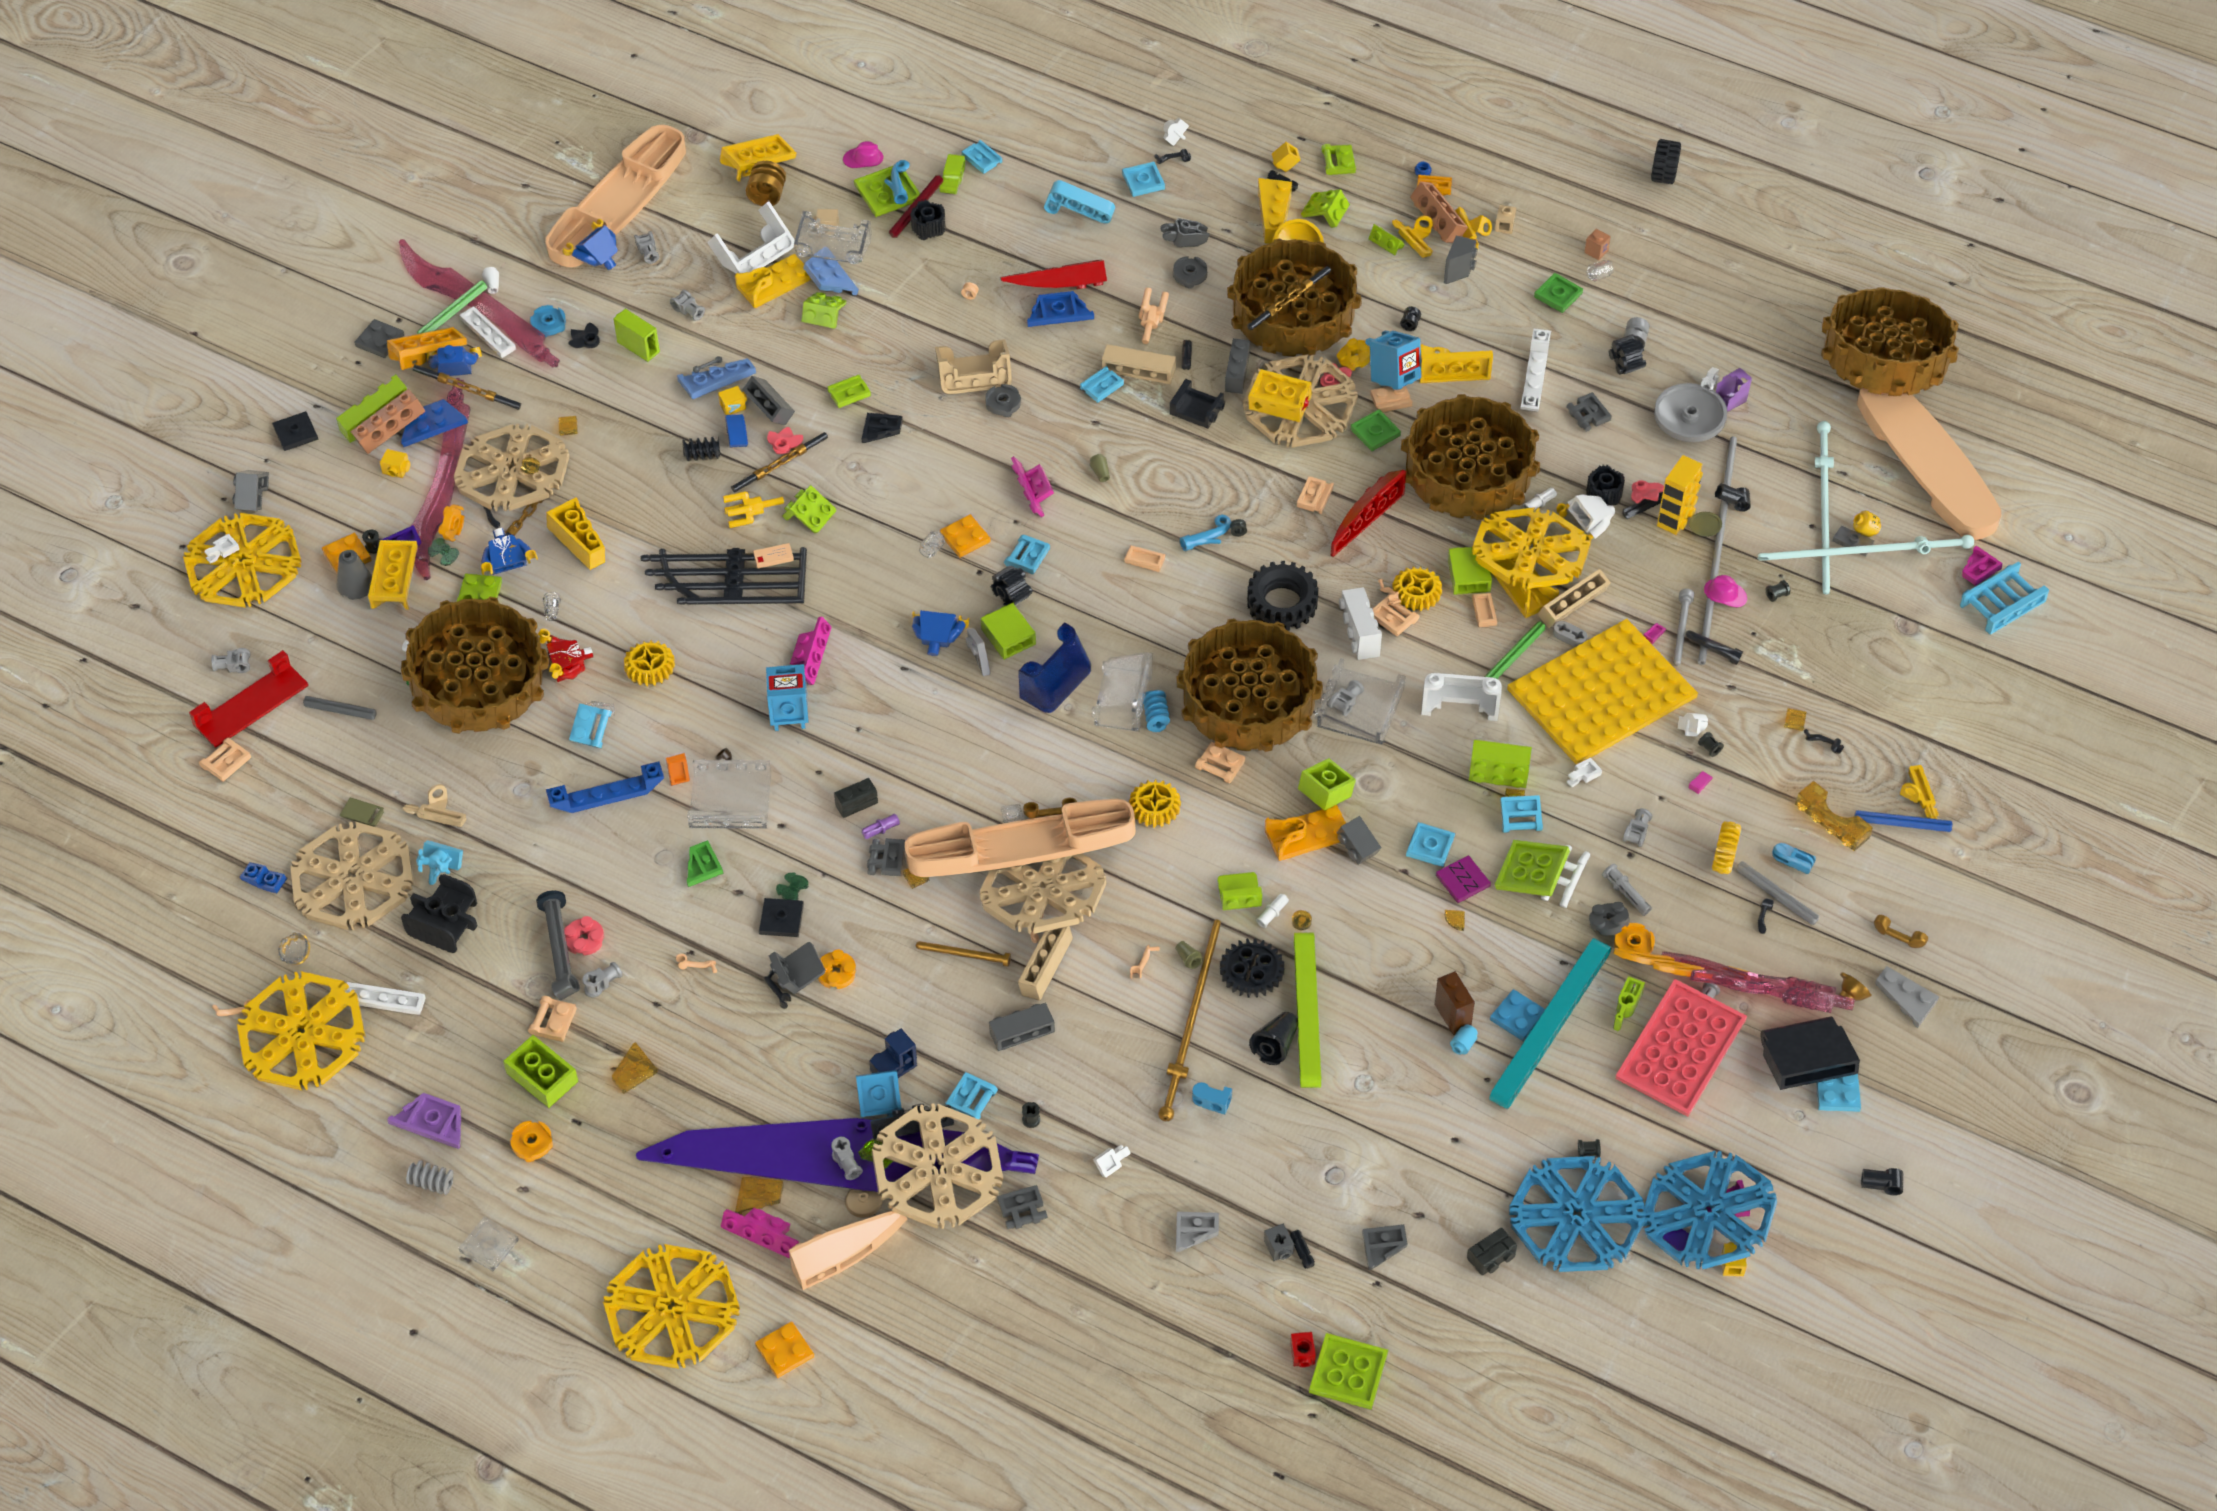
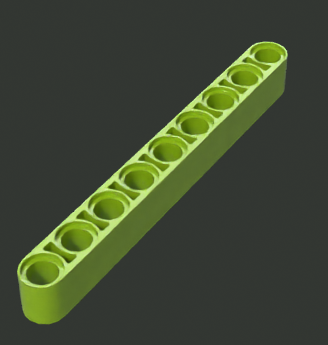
(1307, 1010)

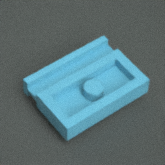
(982, 156)
(1102, 384)

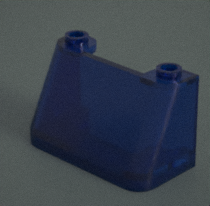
(1059, 676)

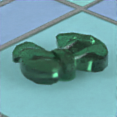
(449, 554)
(796, 882)

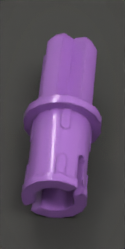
(880, 826)

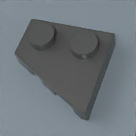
(1383, 1243)

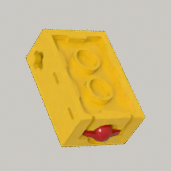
(1280, 395)

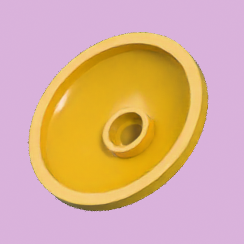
(1299, 230)

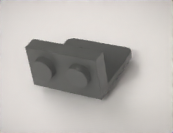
(798, 968)

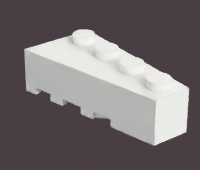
(1361, 623)

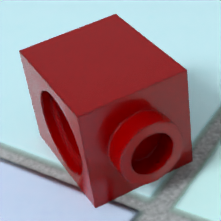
(1302, 1341)

